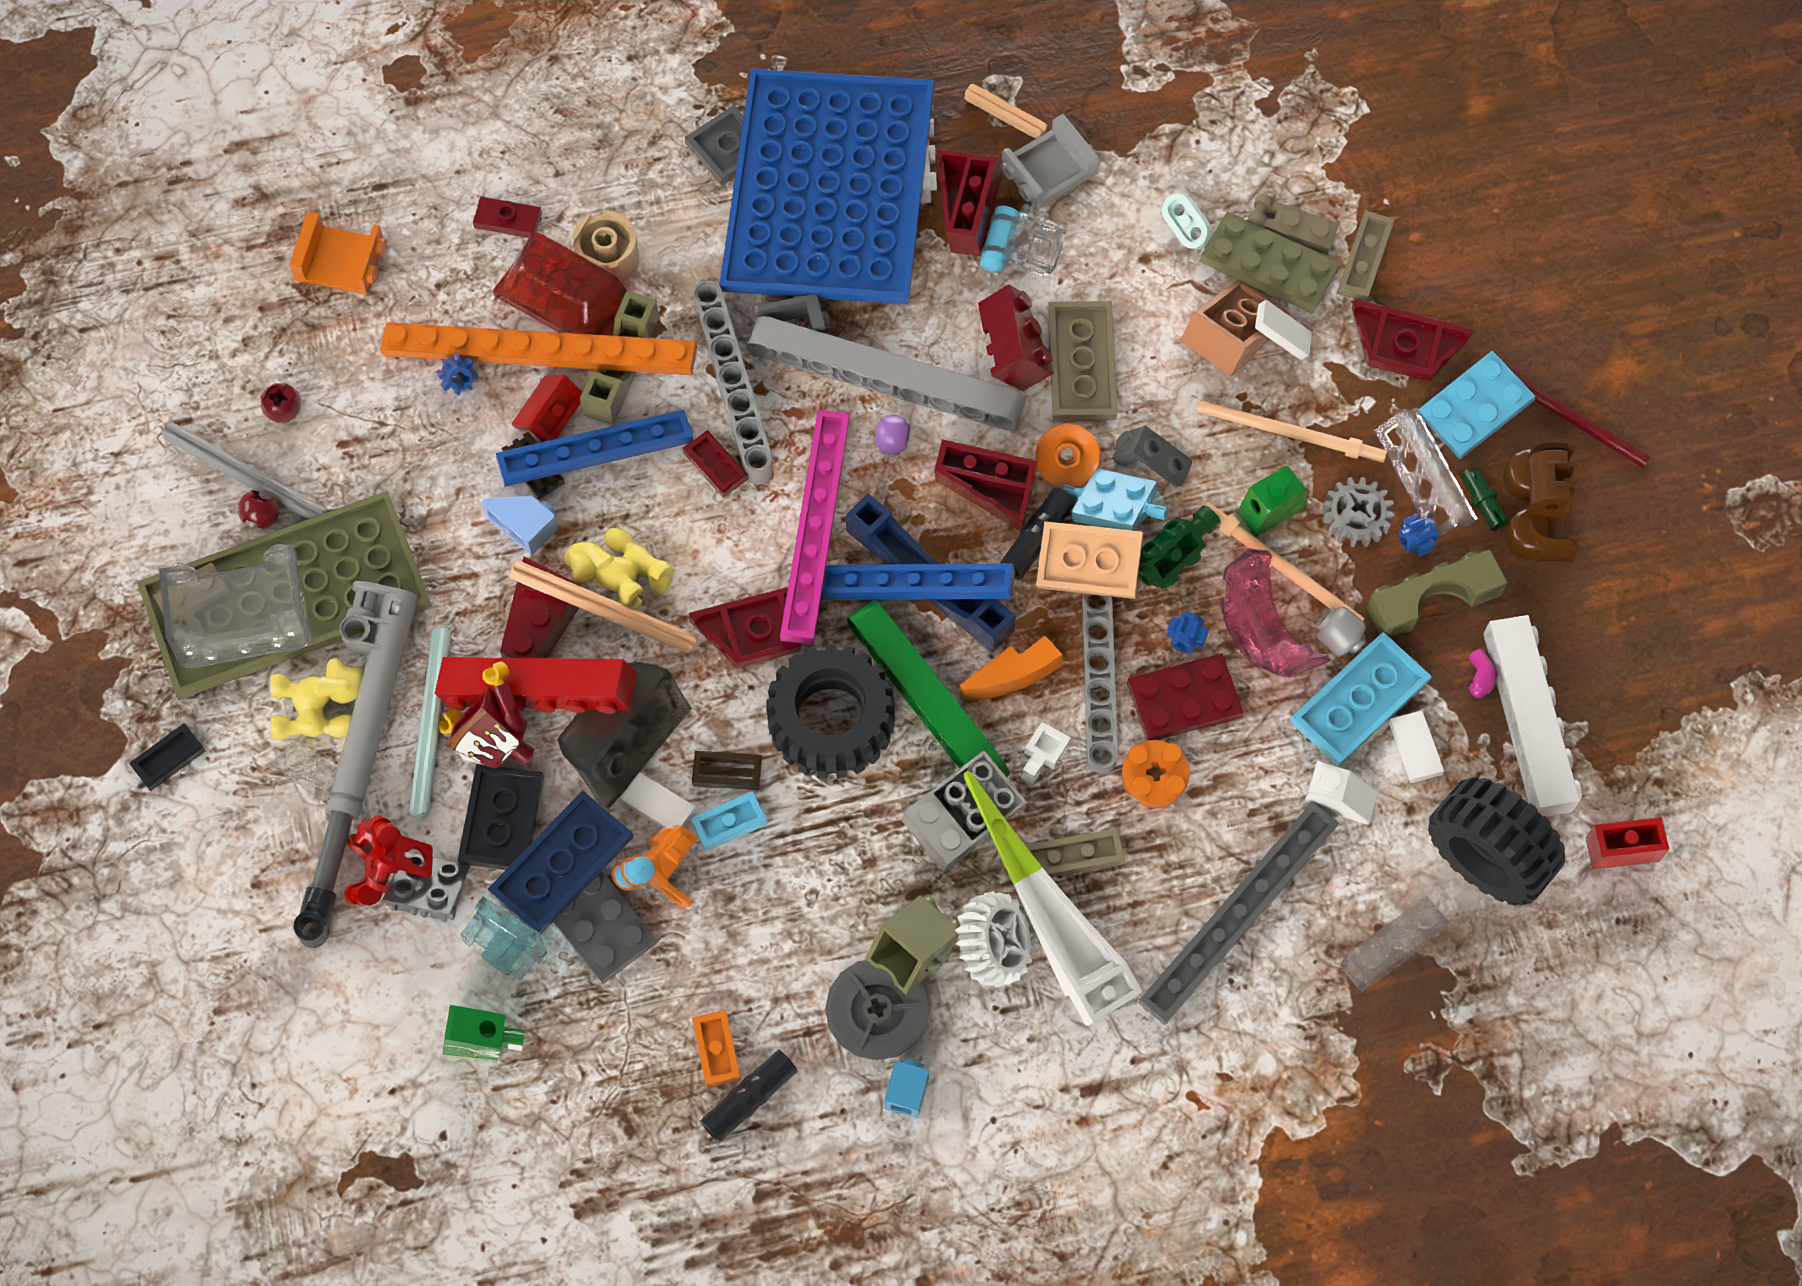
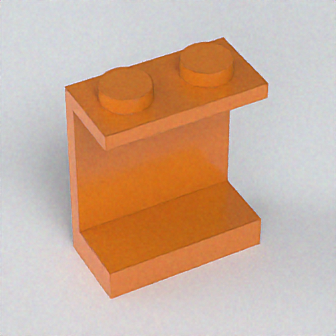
(337, 256)

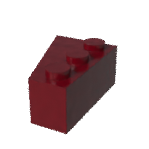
(988, 479)
(535, 620)

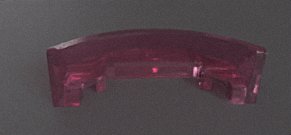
(1255, 621)

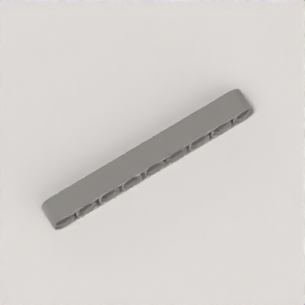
(886, 373)

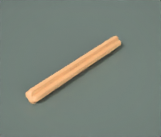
(602, 606)

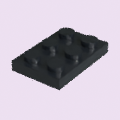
(500, 816)

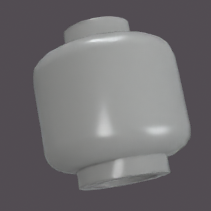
(1341, 631)

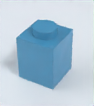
(906, 1088)

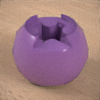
(892, 434)

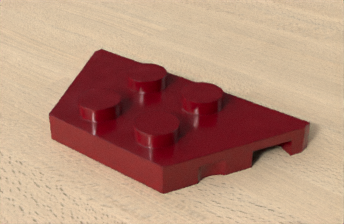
(1405, 340)
(747, 628)

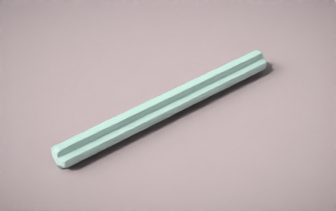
(429, 727)

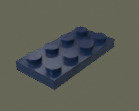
(560, 863)

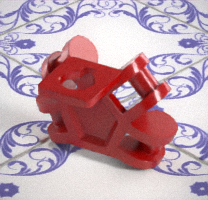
(383, 859)

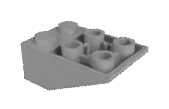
(948, 816)

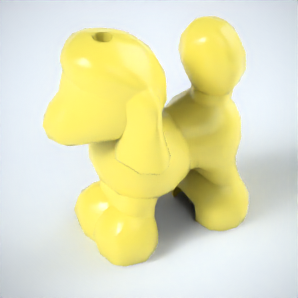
(618, 573)
(309, 698)

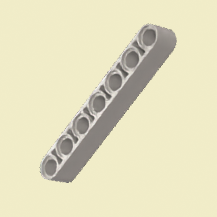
(733, 394)

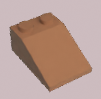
(1225, 327)

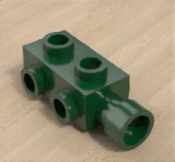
(1175, 548)

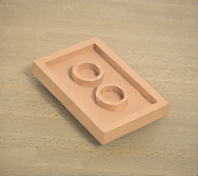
(1089, 560)

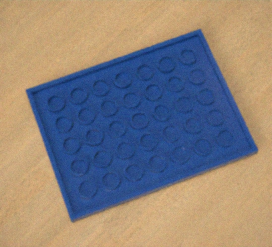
(828, 186)

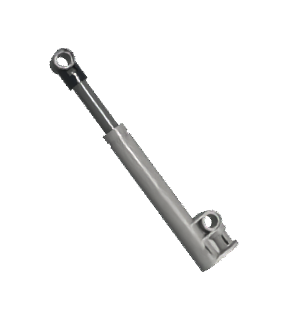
(386, 618)

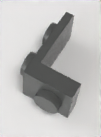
(795, 308)
(1154, 452)

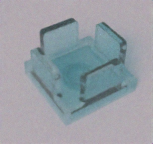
(506, 940)

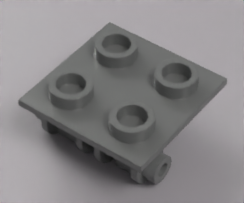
(431, 894)

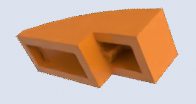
(1012, 671)

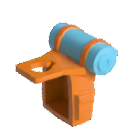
(657, 864)

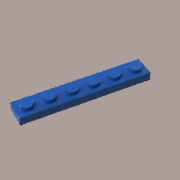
(594, 448)
(918, 581)

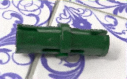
(1484, 498)

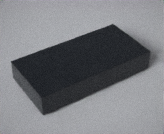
(167, 757)

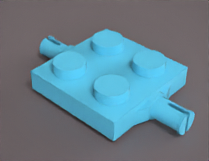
(1115, 501)

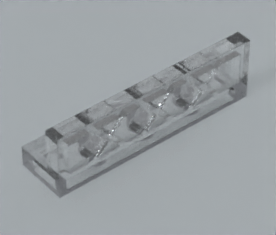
(1434, 466)

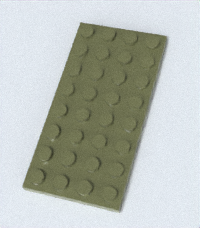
(332, 553)

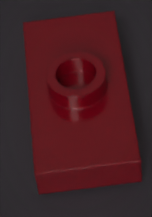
(507, 217)
(715, 463)

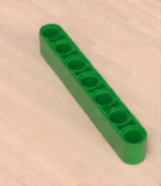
(920, 686)

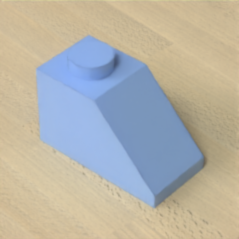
(522, 519)

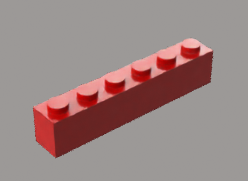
(541, 683)

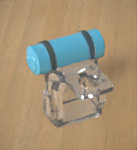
(1022, 241)

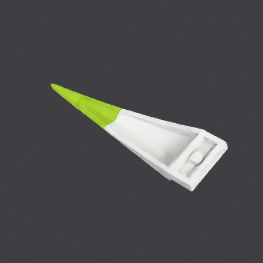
(1079, 956)

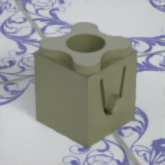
(913, 943)

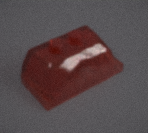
(561, 288)

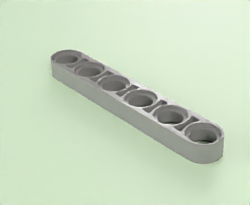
(1102, 678)

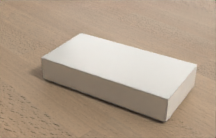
(1283, 330)
(1416, 746)
(657, 803)

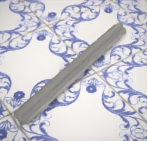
(241, 471)

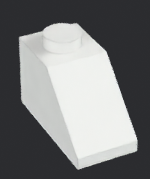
(1341, 793)

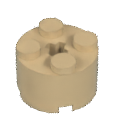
(608, 242)

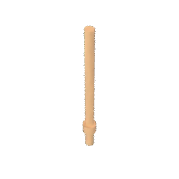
(1352, 447)
(1231, 527)

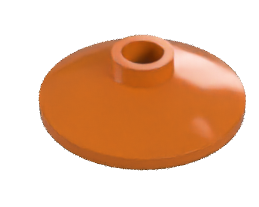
(1071, 471)

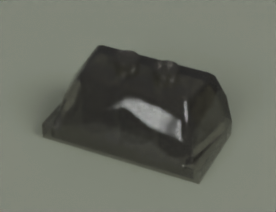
(617, 746)

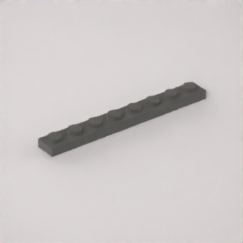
(1238, 913)

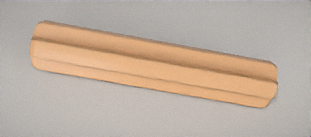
(1005, 111)

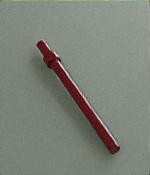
(1586, 425)

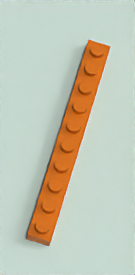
(540, 348)

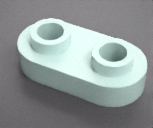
(1187, 224)

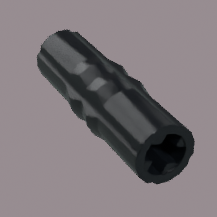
(1028, 544)
(748, 1096)

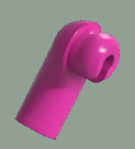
(1485, 676)

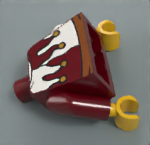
(491, 726)

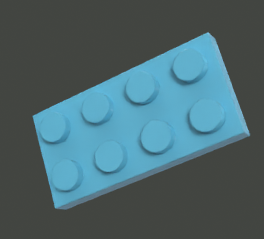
(1360, 699)

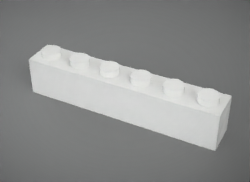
(1532, 716)

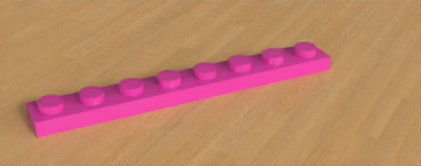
(815, 527)

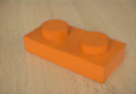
(716, 1048)

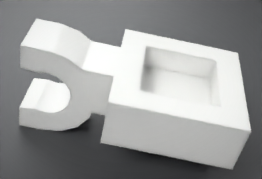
(1044, 749)

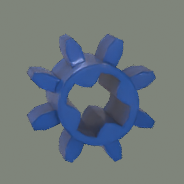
(451, 368)
(1418, 535)
(1187, 632)

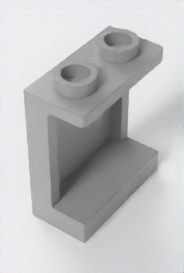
(1050, 164)

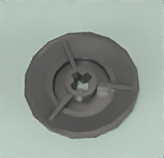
(864, 1033)

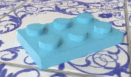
(1476, 405)

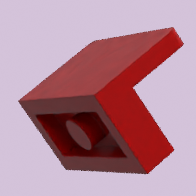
(549, 407)

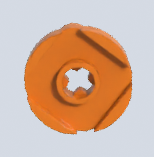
(1142, 786)

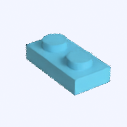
(729, 821)

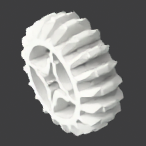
(994, 939)

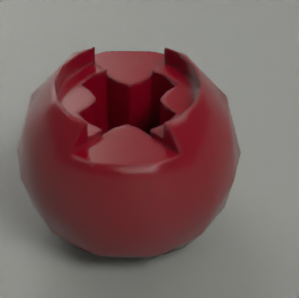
(286, 410)
(258, 509)

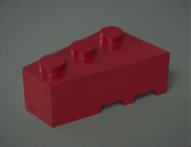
(969, 197)
(1015, 339)

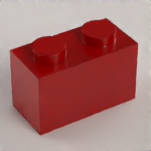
(1627, 843)

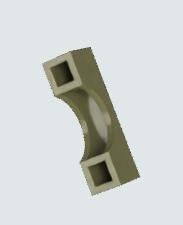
(608, 388)
(1472, 579)

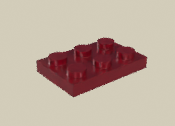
(1185, 697)

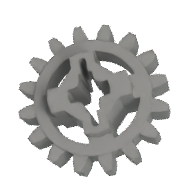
(1357, 515)

